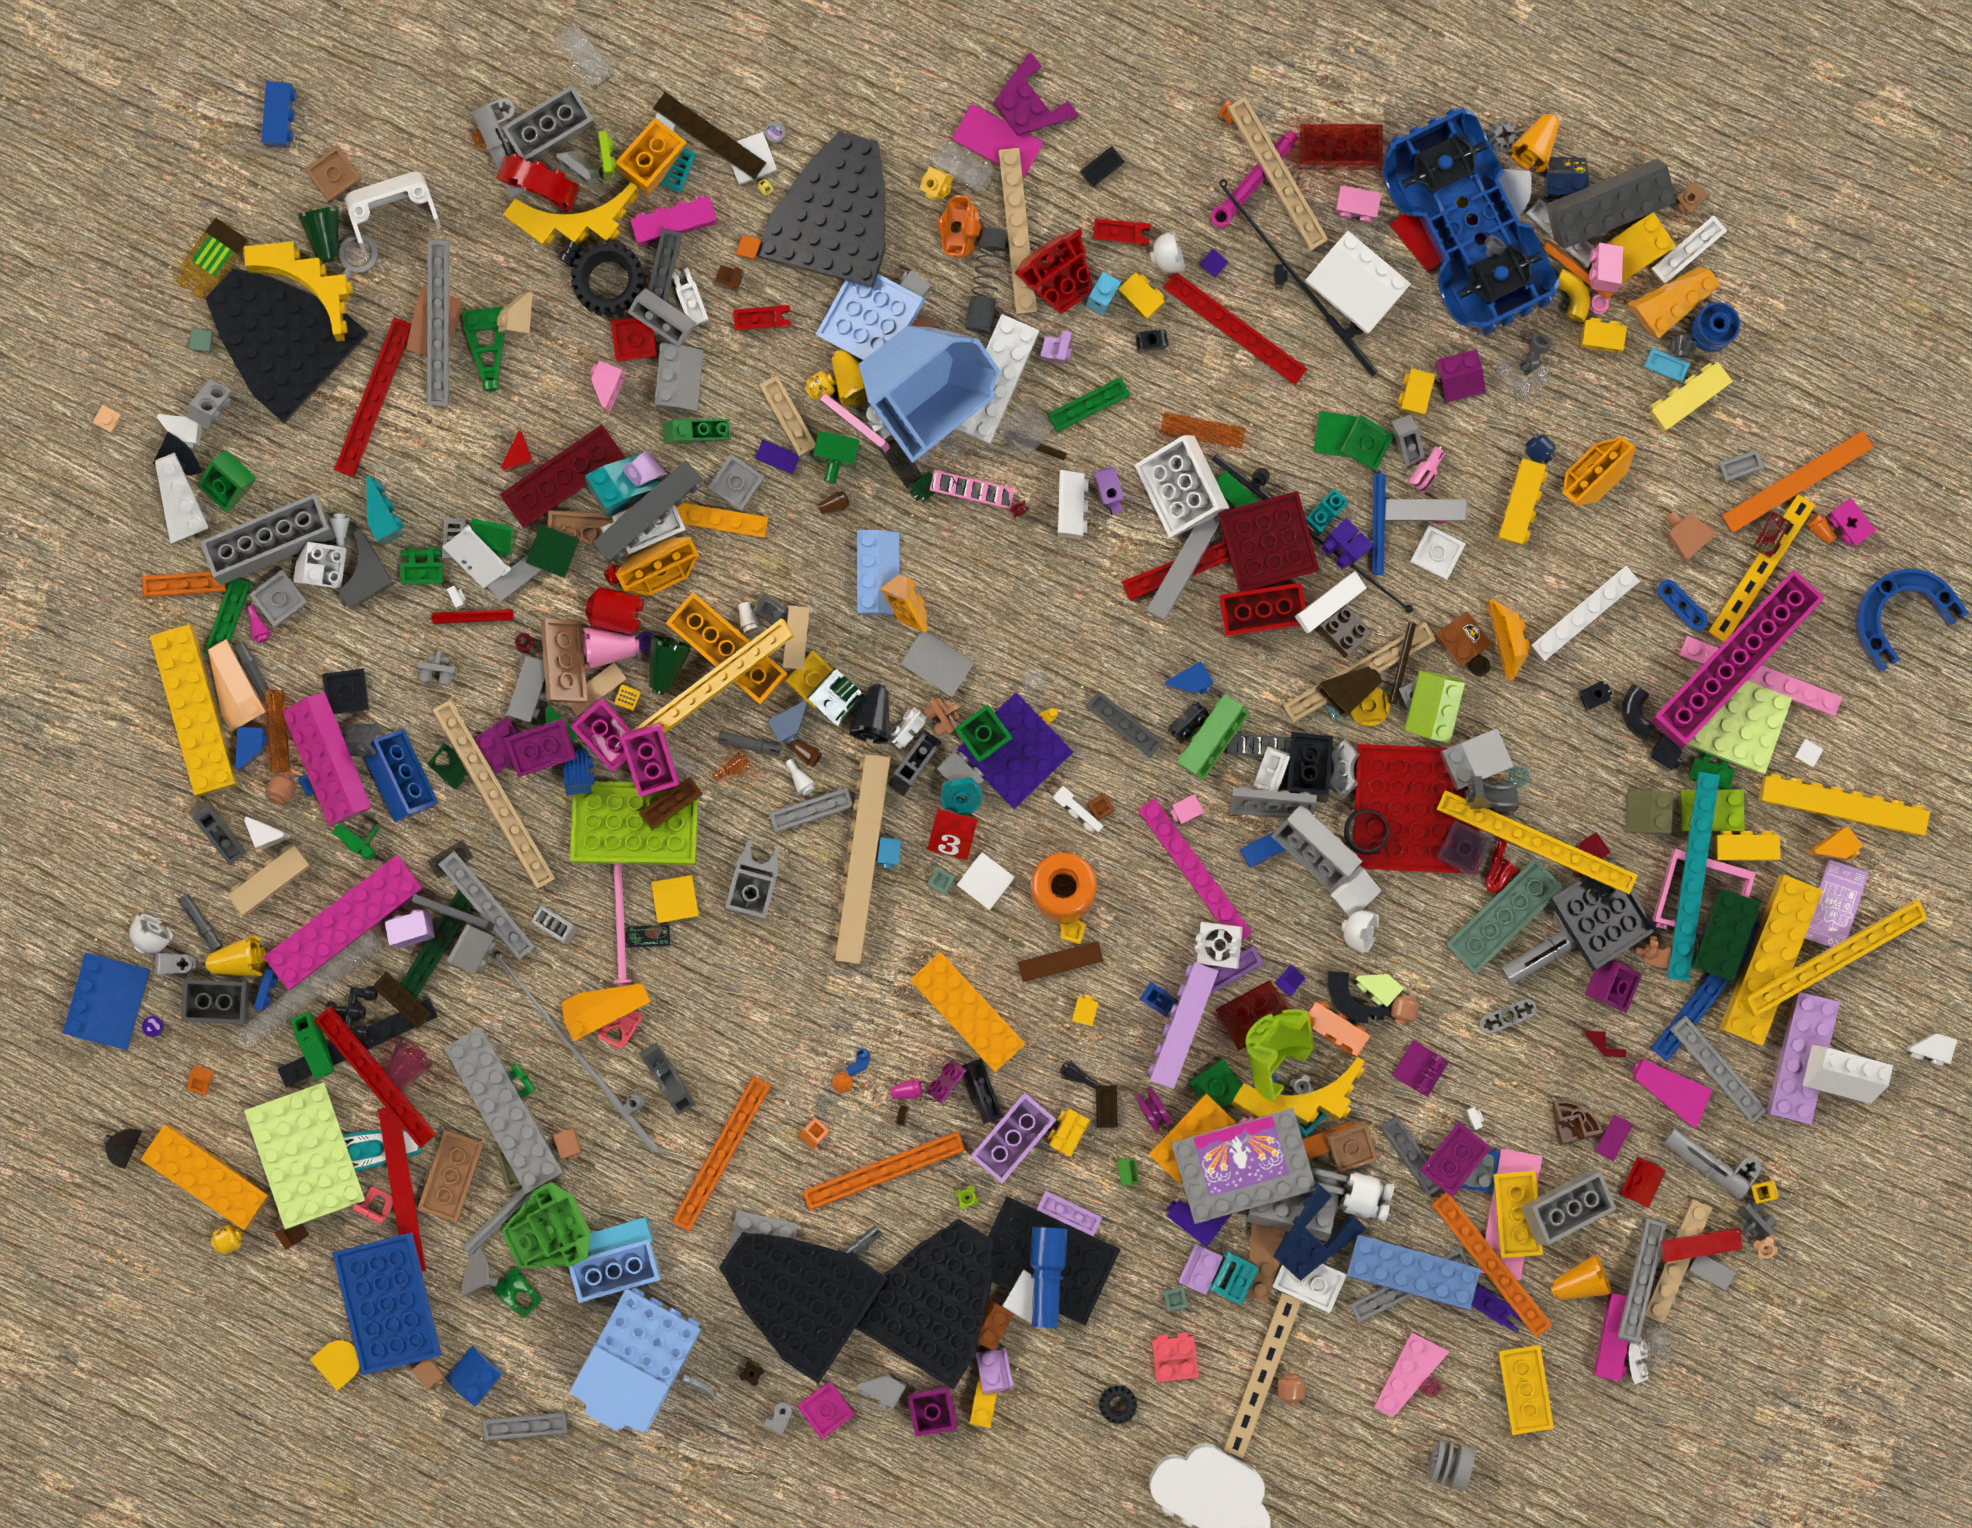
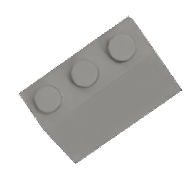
(678, 378)

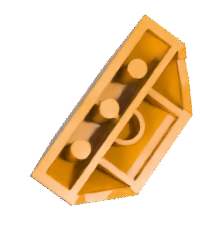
(1598, 471)
(658, 566)
(1509, 638)

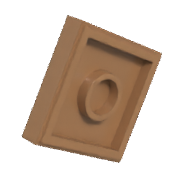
(333, 174)
(1352, 1147)

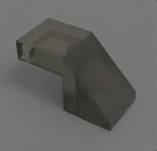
(901, 465)

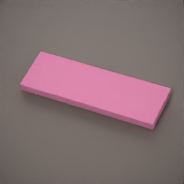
(1509, 1162)

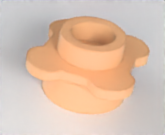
(1765, 1252)

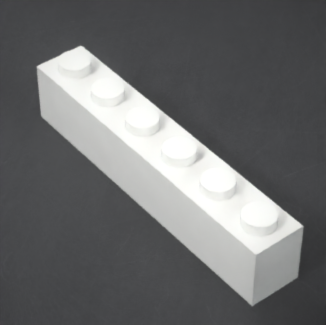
(1584, 614)

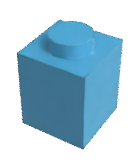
(889, 852)

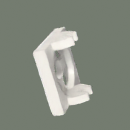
(1234, 946)

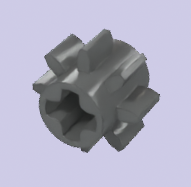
(1683, 346)

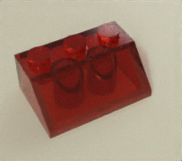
(1247, 1009)

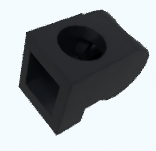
(1151, 340)

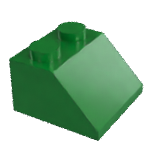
(226, 481)
(496, 536)

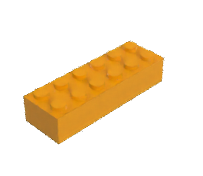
(718, 641)
(967, 1011)
(206, 1177)

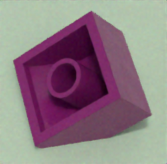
(1460, 376)
(1613, 985)

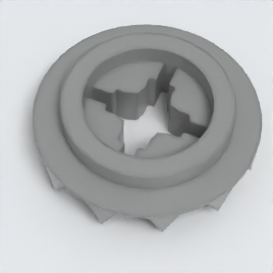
(1496, 129)

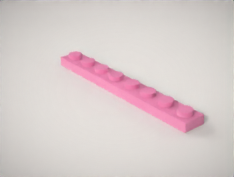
(1796, 689)

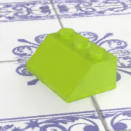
(1435, 705)

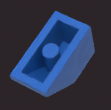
(1191, 680)
(250, 745)

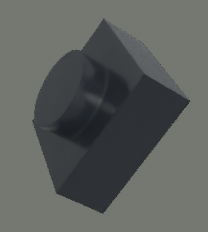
(1280, 276)

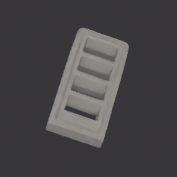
(446, 537)
(569, 933)

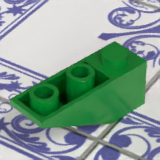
(696, 431)
(312, 1044)

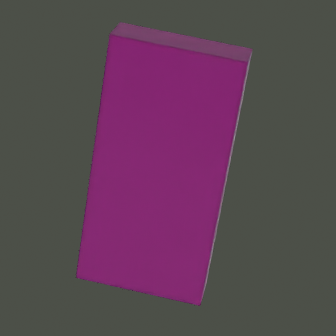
(1613, 1137)

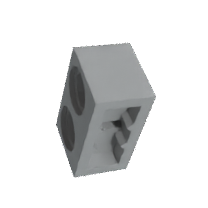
(209, 404)

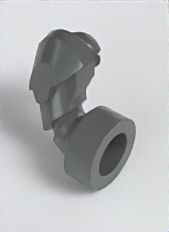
(1538, 345)

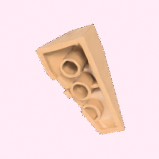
(235, 692)

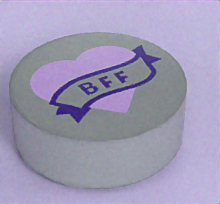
(775, 132)

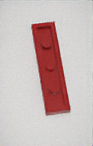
(1701, 1245)

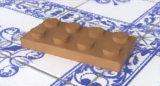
(564, 661)
(451, 1176)

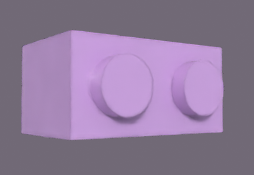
(409, 929)

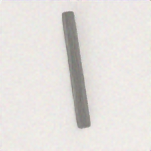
(496, 1221)

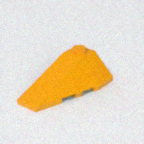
(598, 1008)

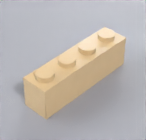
(269, 880)

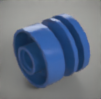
(1715, 327)

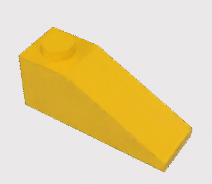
(982, 1407)

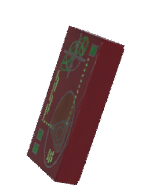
(1771, 535)

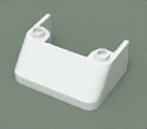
(407, 185)

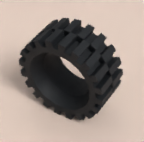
(607, 253)

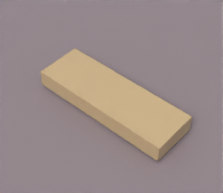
(795, 648)
(600, 686)

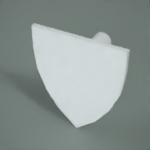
(1517, 188)

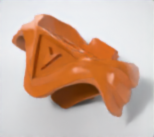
(963, 211)

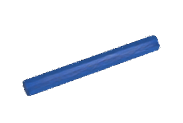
(1378, 528)

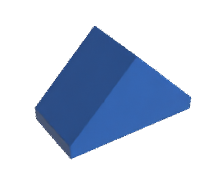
(1157, 999)

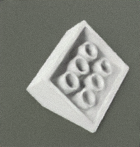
(1357, 282)
(1181, 485)

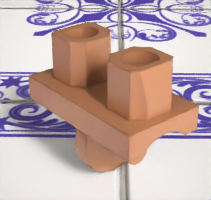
(946, 714)

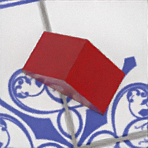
(518, 454)

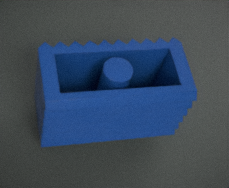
(577, 773)

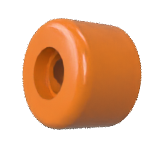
(1063, 909)

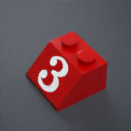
(952, 834)

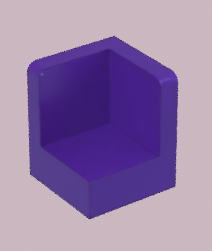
(1289, 980)

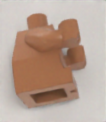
(1655, 954)

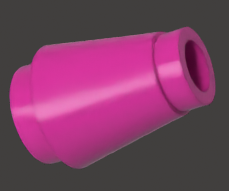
(907, 1090)

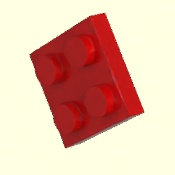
(633, 340)

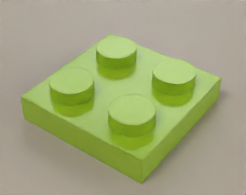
(605, 149)

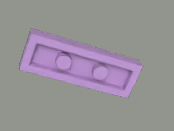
(1069, 1213)

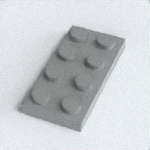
(1269, 803)

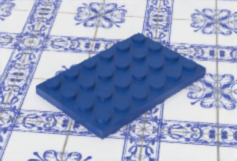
(387, 1303)

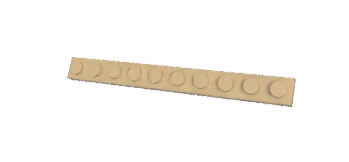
(493, 794)

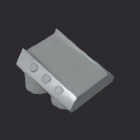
(579, 167)

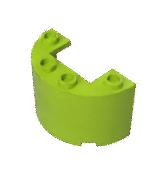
(1272, 1041)

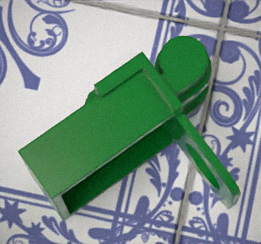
(356, 843)

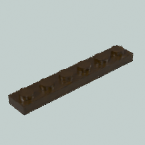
(709, 135)

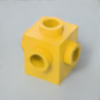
(936, 183)

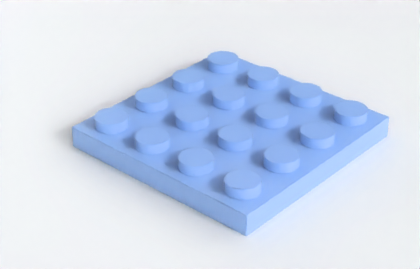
(868, 316)

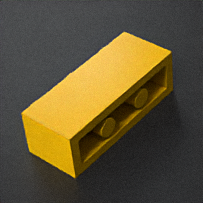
(1747, 846)

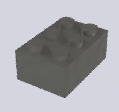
(215, 1001)

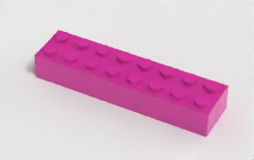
(344, 922)

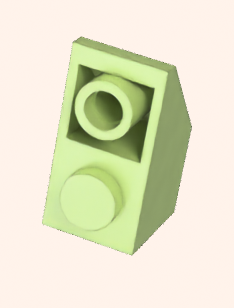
(1381, 987)

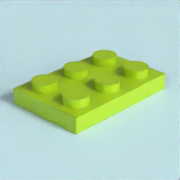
(1727, 814)

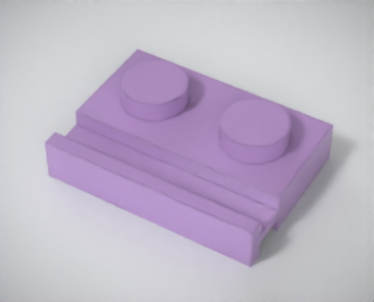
(1200, 1269)
(994, 1371)

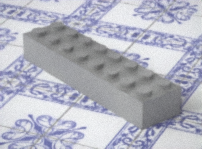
(504, 1110)

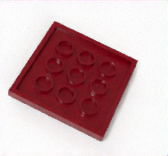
(1268, 541)

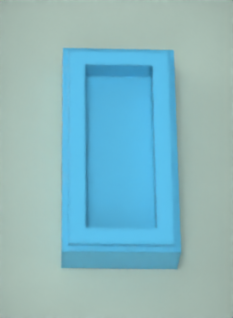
(1667, 365)

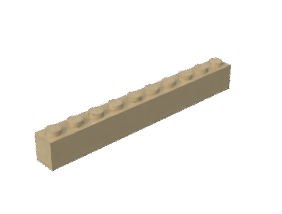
(862, 859)

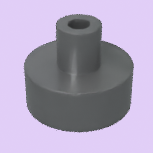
(1494, 245)

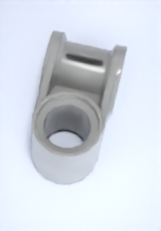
(171, 963)

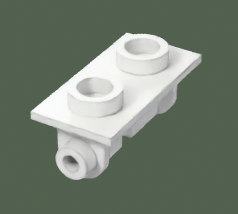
(900, 733)

